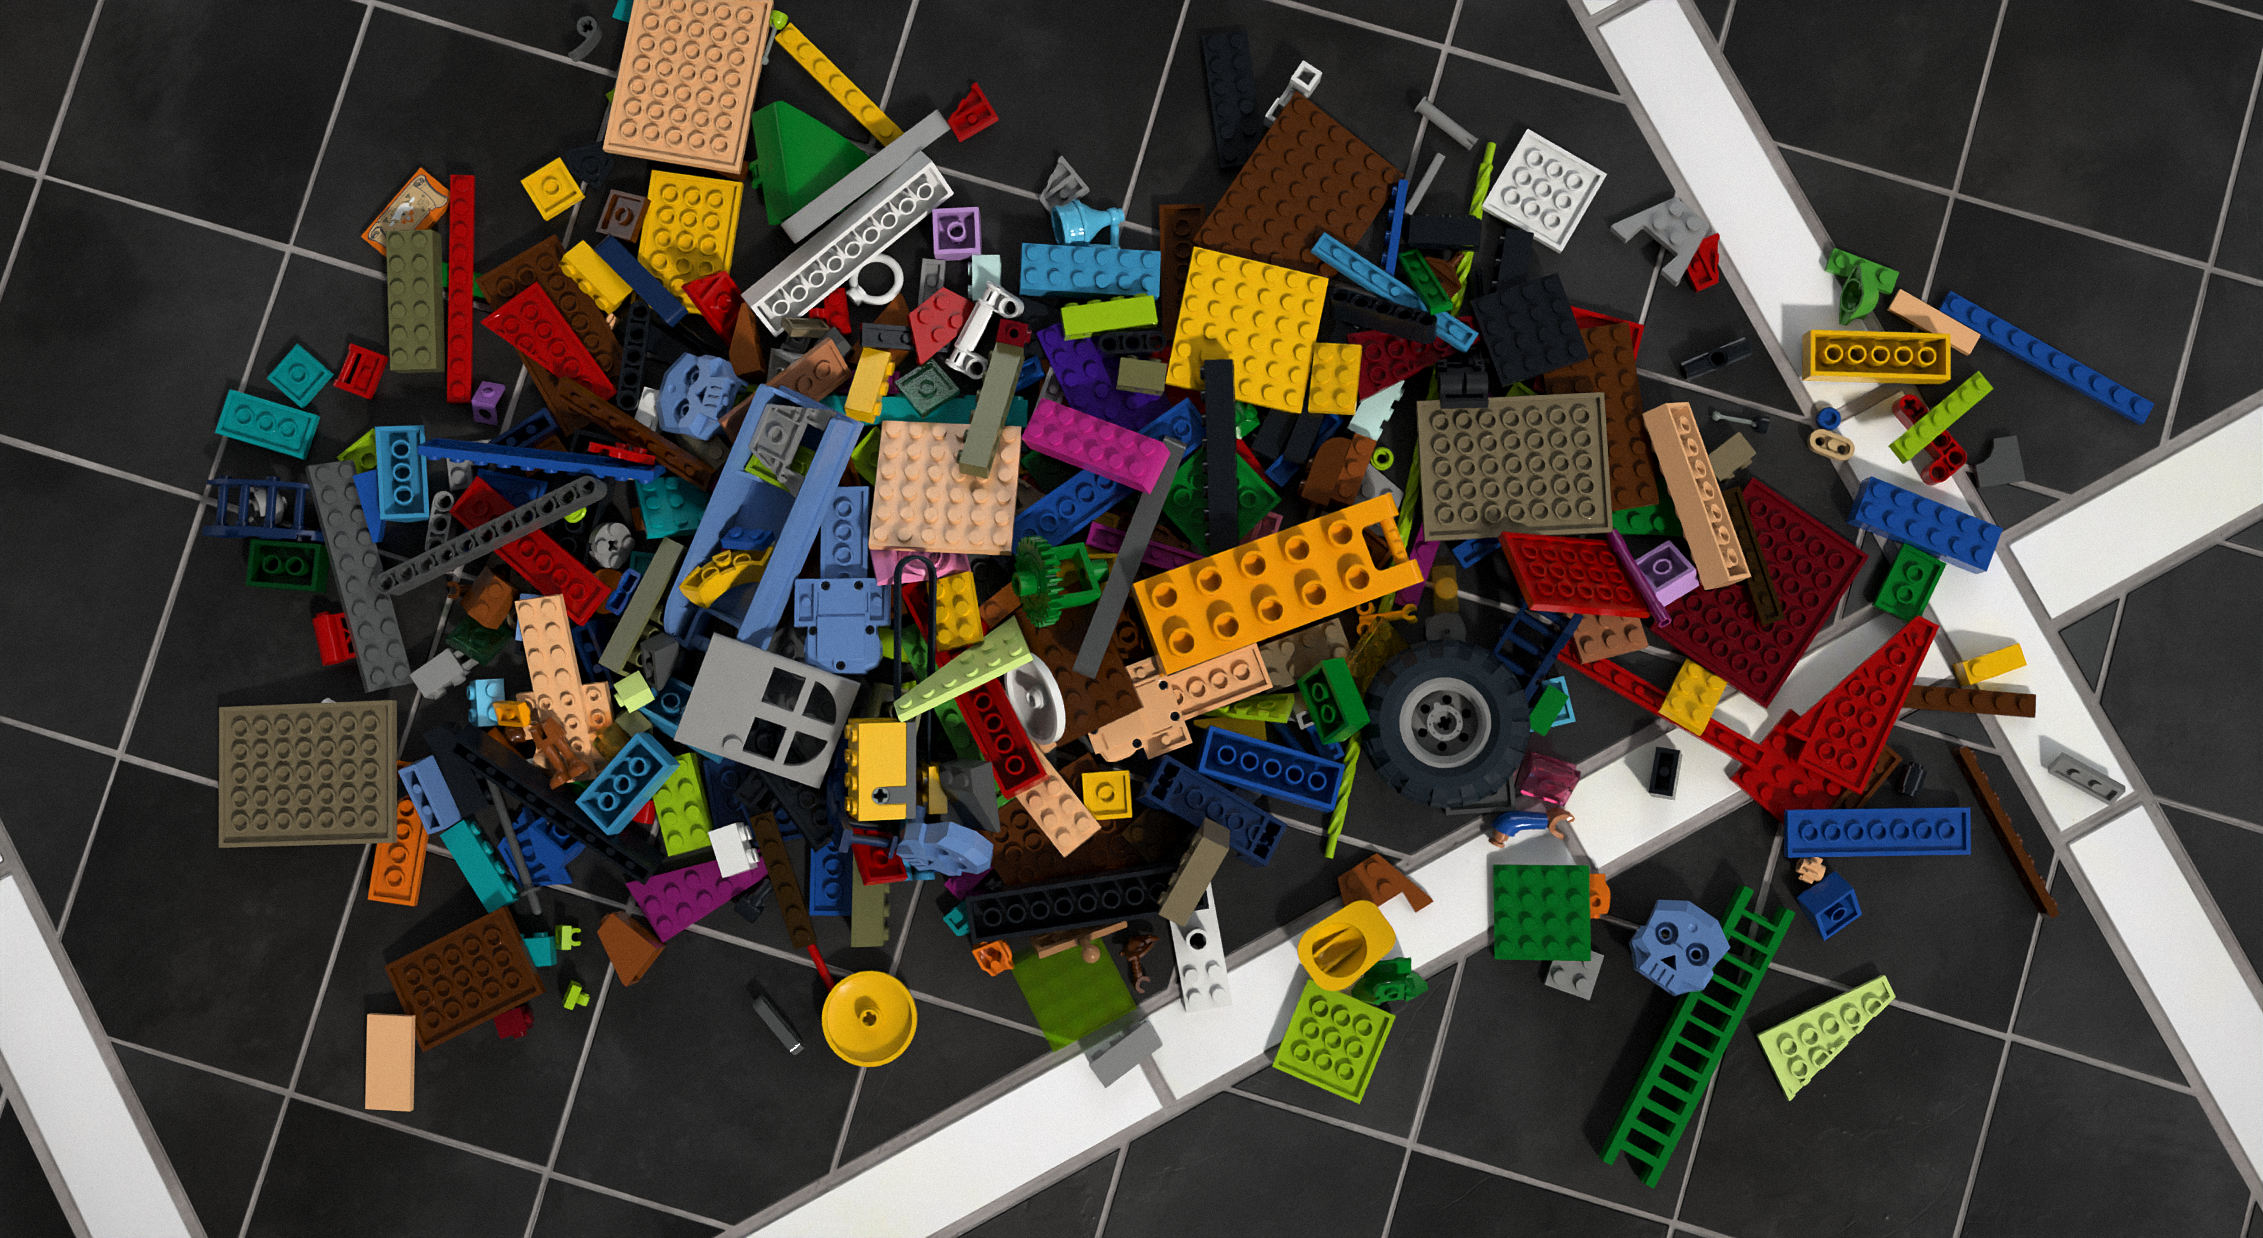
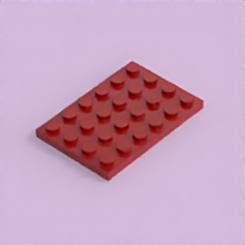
(1572, 575)

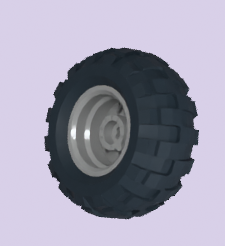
(1495, 729)

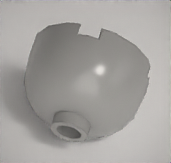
(257, 506)

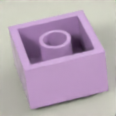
(957, 233)
(1668, 572)

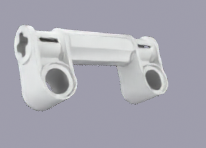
(993, 300)

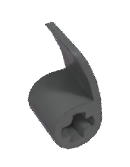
(591, 38)

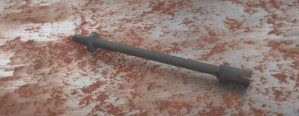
(530, 890)

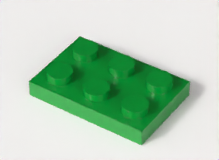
(1909, 583)

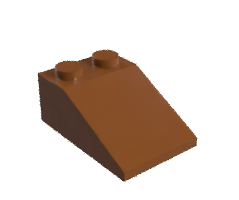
(746, 348)

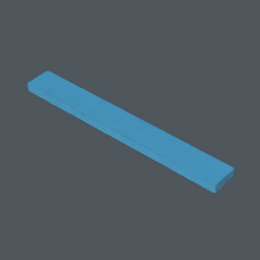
(1389, 288)

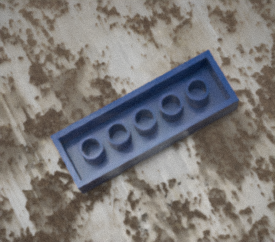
(1924, 525)
(1269, 769)

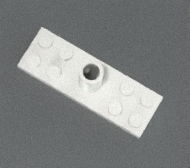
(1202, 967)

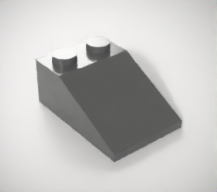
(971, 792)

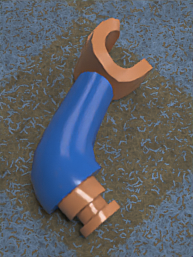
(1512, 822)

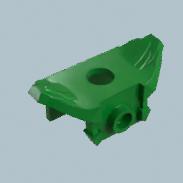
(1402, 982)

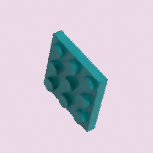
(671, 507)

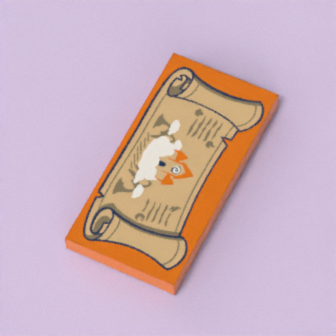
(413, 208)

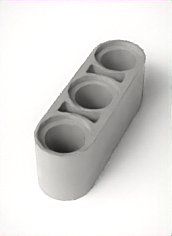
(437, 515)

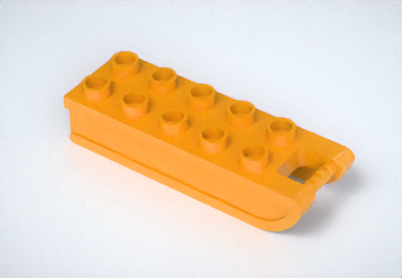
(1270, 585)

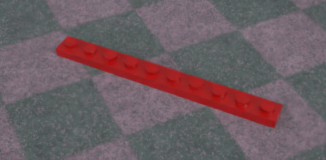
(461, 289)
(1651, 699)

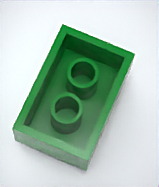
(1333, 700)

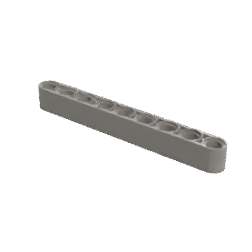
(865, 176)

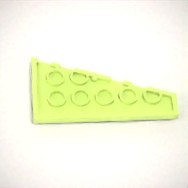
(998, 654)

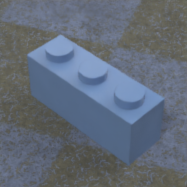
(430, 794)

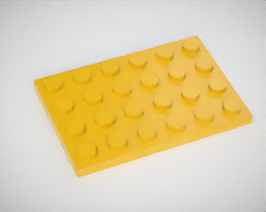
(688, 230)

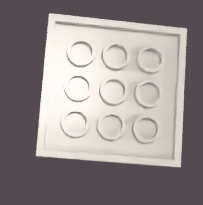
(1544, 191)

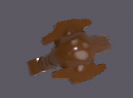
(1134, 949)

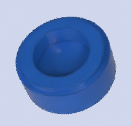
(1828, 419)

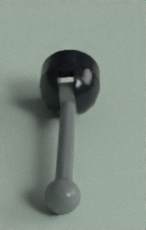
(1758, 424)

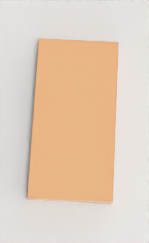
(390, 1062)

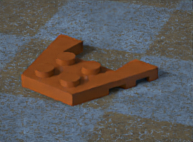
(1379, 882)

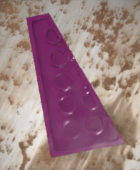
(688, 894)

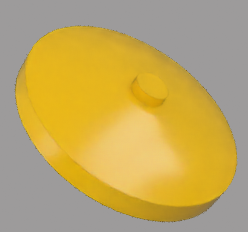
(869, 1018)

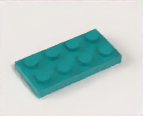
(267, 424)

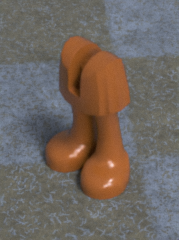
(545, 737)

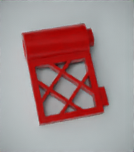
(332, 638)

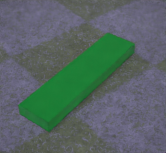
(1424, 281)

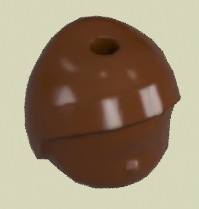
(514, 735)

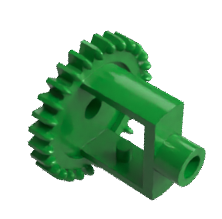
(1038, 581)

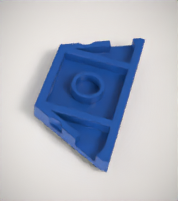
(538, 872)

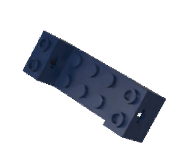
(1194, 797)

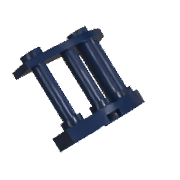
(269, 529)
(1545, 656)
(837, 817)

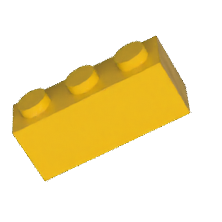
(595, 277)
(869, 385)

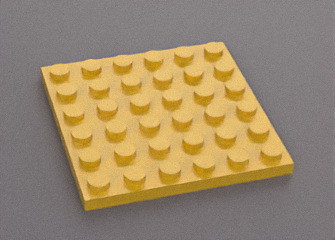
(1248, 314)

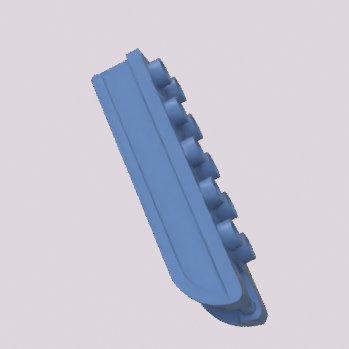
(756, 504)

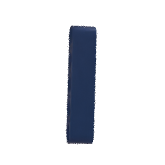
(640, 280)

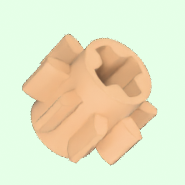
(1810, 869)

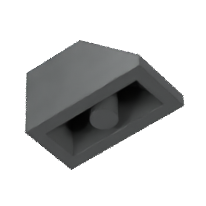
(659, 659)

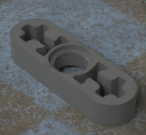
(778, 1025)

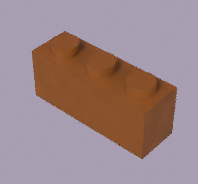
(1352, 470)

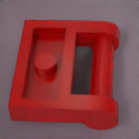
(366, 374)

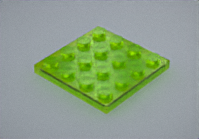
(1073, 995)

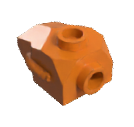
(1599, 895)
(993, 956)

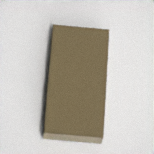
(804, 327)

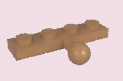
(1054, 942)

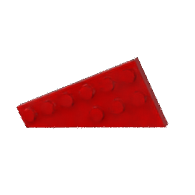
(544, 335)

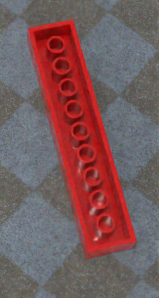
(988, 715)

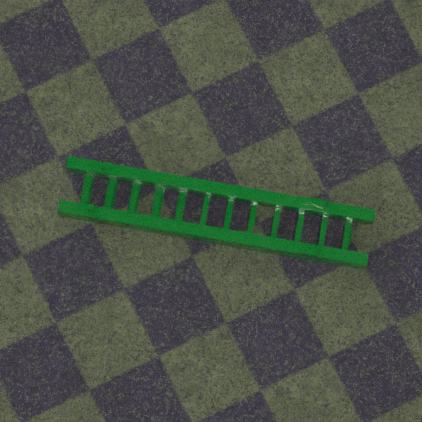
(1710, 1056)

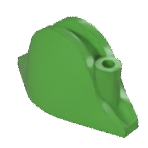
(1857, 297)

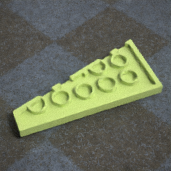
(1814, 1037)

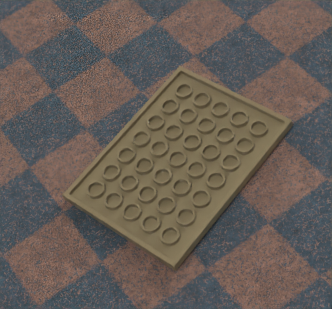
(1515, 467)
(308, 774)

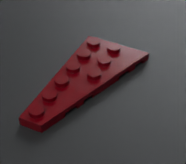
(1393, 359)

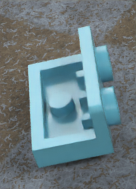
(482, 695)

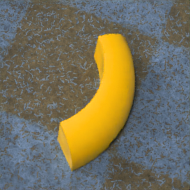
(723, 573)

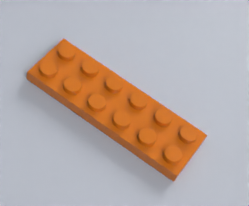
(400, 865)

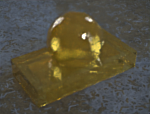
(1445, 589)

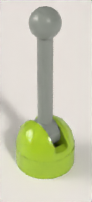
(777, 22)

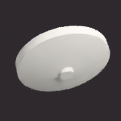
(1037, 700)

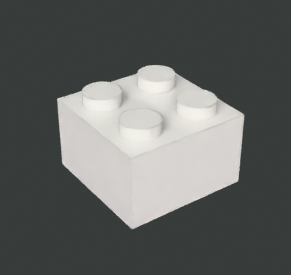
(734, 849)

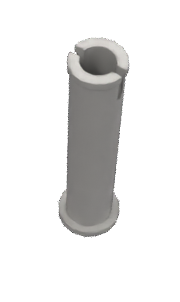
(1446, 123)

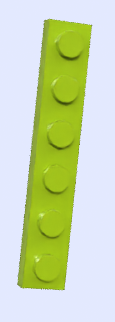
(1940, 417)

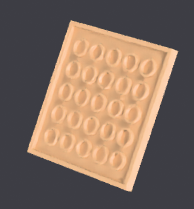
(932, 506)

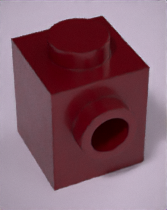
(1004, 332)
(514, 1022)

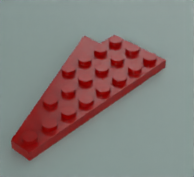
(1854, 719)

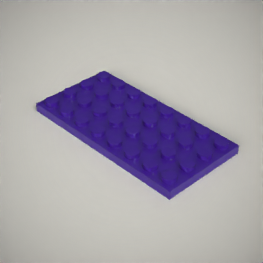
(1091, 382)

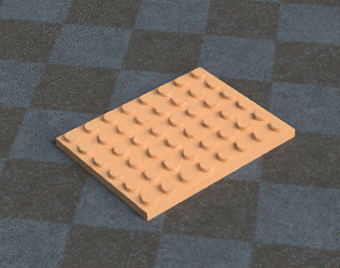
(689, 81)

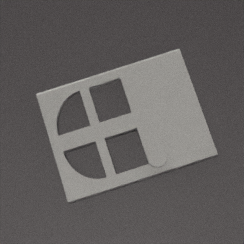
(730, 697)

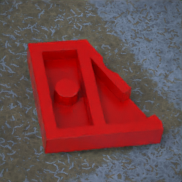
(972, 115)

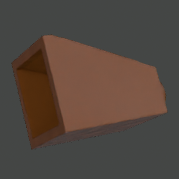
(628, 946)

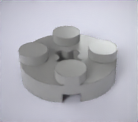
(621, 549)

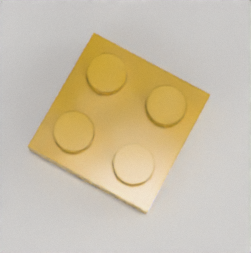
(553, 189)
(1107, 794)

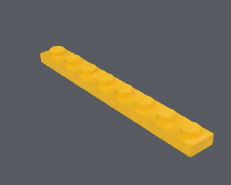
(838, 85)

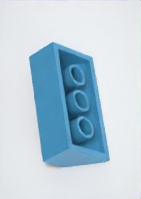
(402, 474)

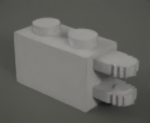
(441, 673)

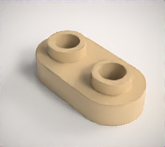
(1829, 445)

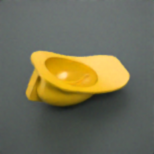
(1345, 945)

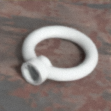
(858, 295)

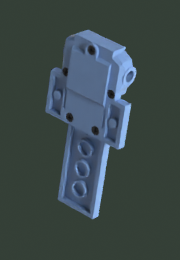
(844, 603)

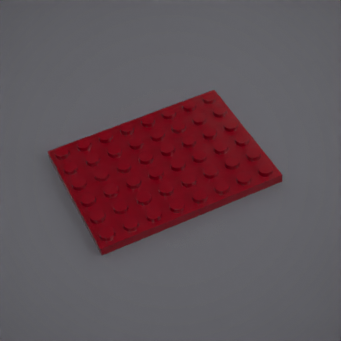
(1810, 575)

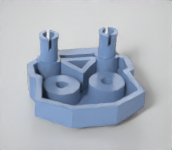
(697, 395)
(943, 847)
(1688, 931)

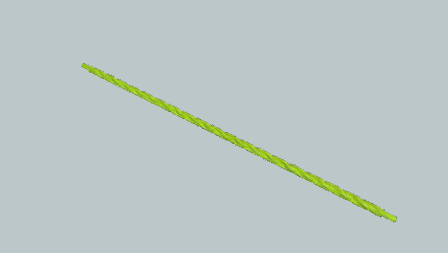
(1408, 506)

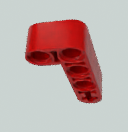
(1940, 453)

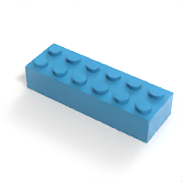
(1088, 272)

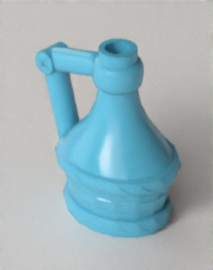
(1078, 224)

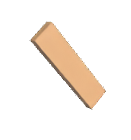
(1933, 321)

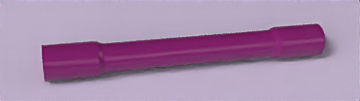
(1655, 607)

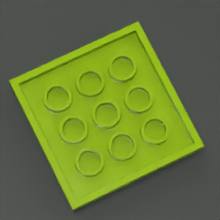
(1333, 1041)

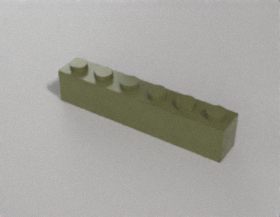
(991, 410)

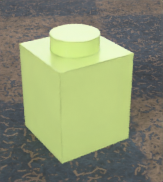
(633, 692)

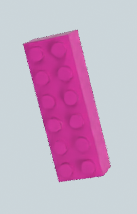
(1096, 445)

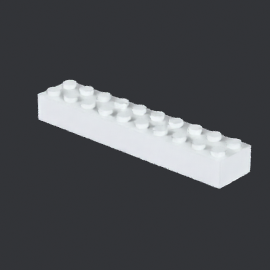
(848, 242)

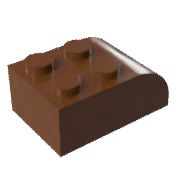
(1322, 473)

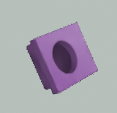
(487, 398)

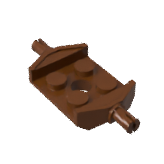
(1445, 273)

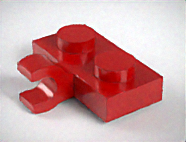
(835, 311)

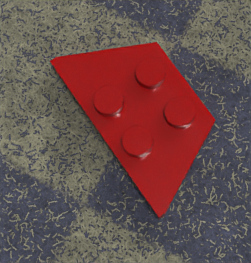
(718, 302)
(937, 322)

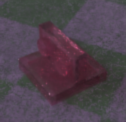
(1549, 779)

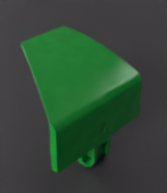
(798, 159)

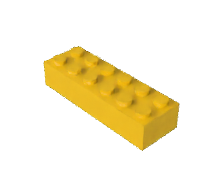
(1876, 357)

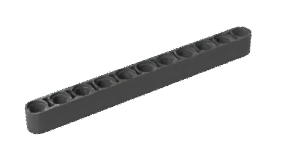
(500, 536)
(1127, 565)

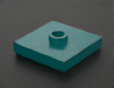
(300, 376)

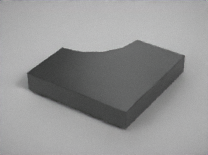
(2001, 465)

